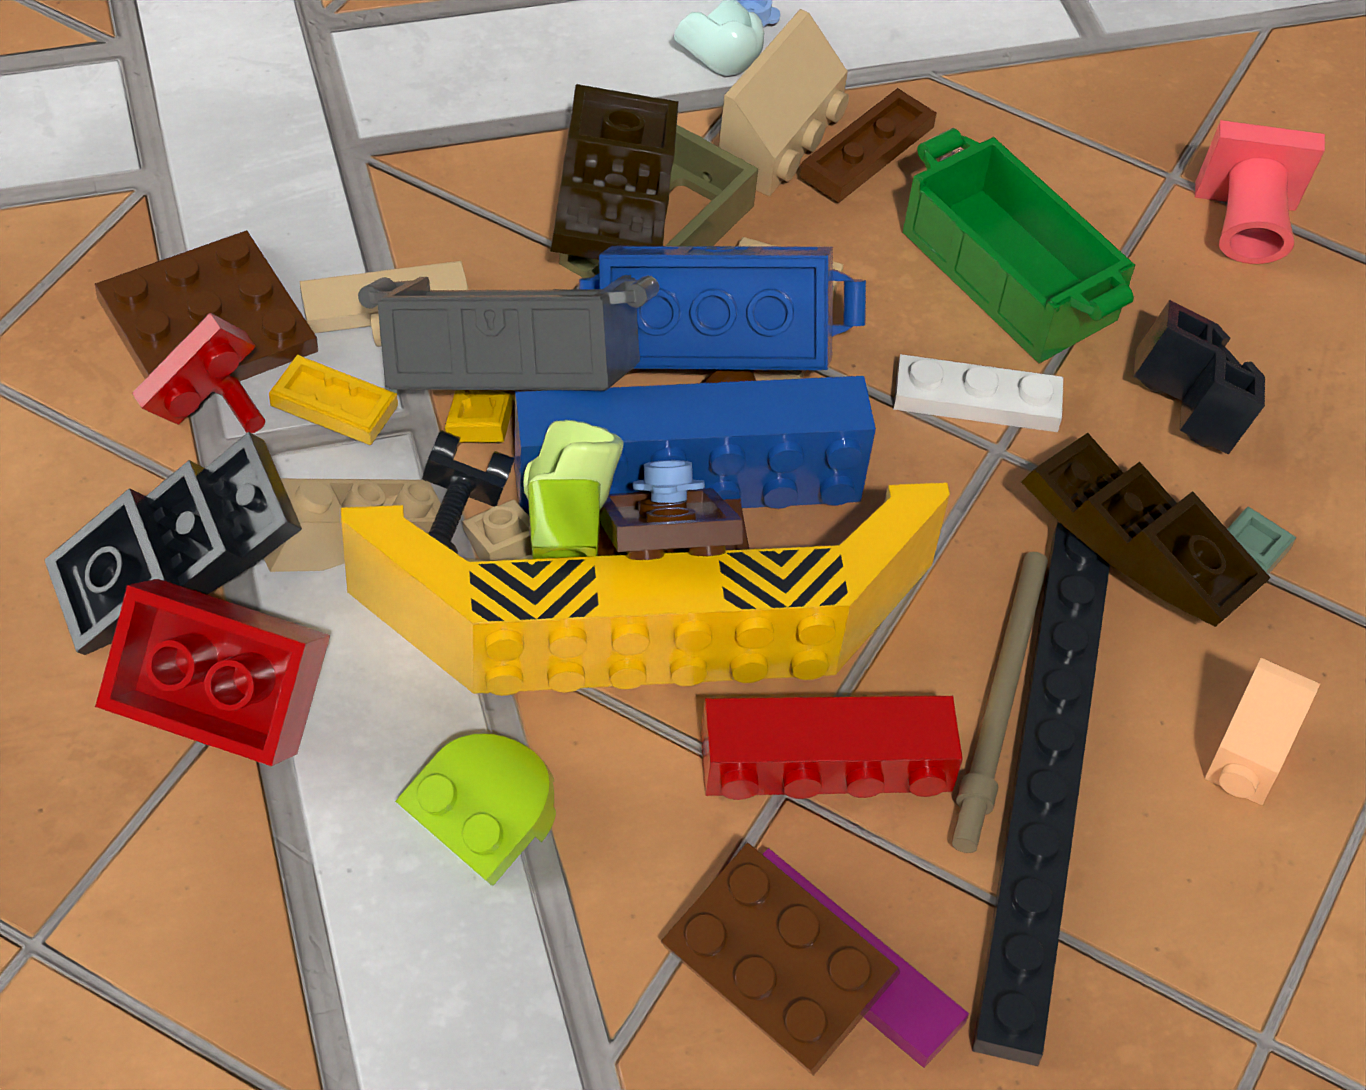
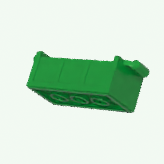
(1015, 245)

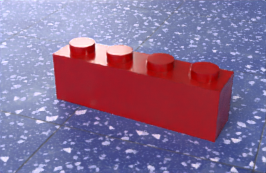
(830, 746)

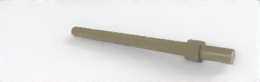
(978, 787)

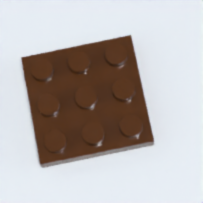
(230, 279)

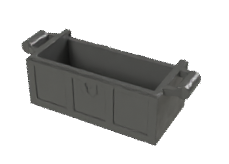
(507, 335)

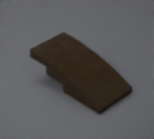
(615, 172)
(1144, 533)

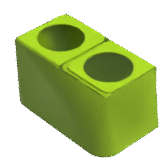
(564, 517)

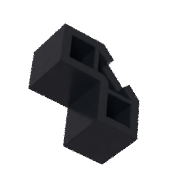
(1190, 362)

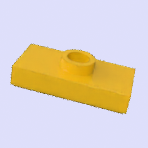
(333, 399)
(480, 415)

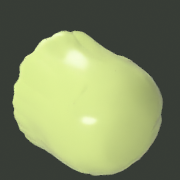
(577, 452)

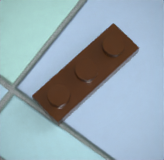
(867, 145)

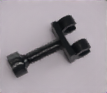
(461, 483)

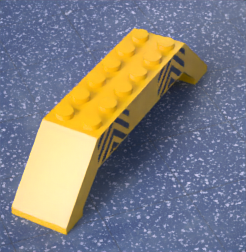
(641, 620)

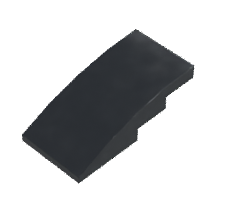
(187, 531)

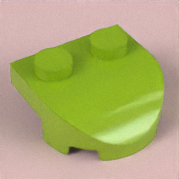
(484, 800)

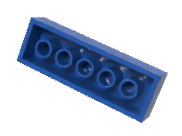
(745, 438)

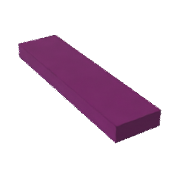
(912, 1008)

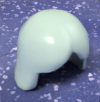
(724, 39)

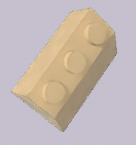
(784, 102)

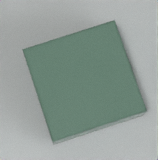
(1262, 538)

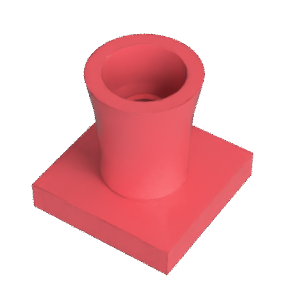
(1261, 179)

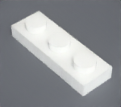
(979, 393)

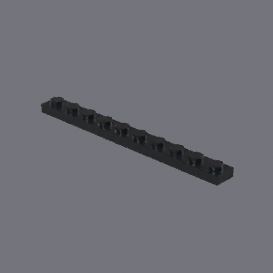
(1043, 807)

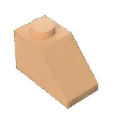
(1262, 731)

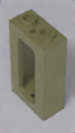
(709, 172)

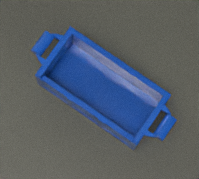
(735, 305)

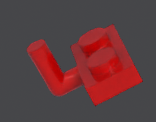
(196, 369)

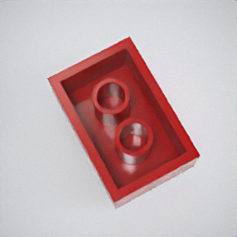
(212, 671)

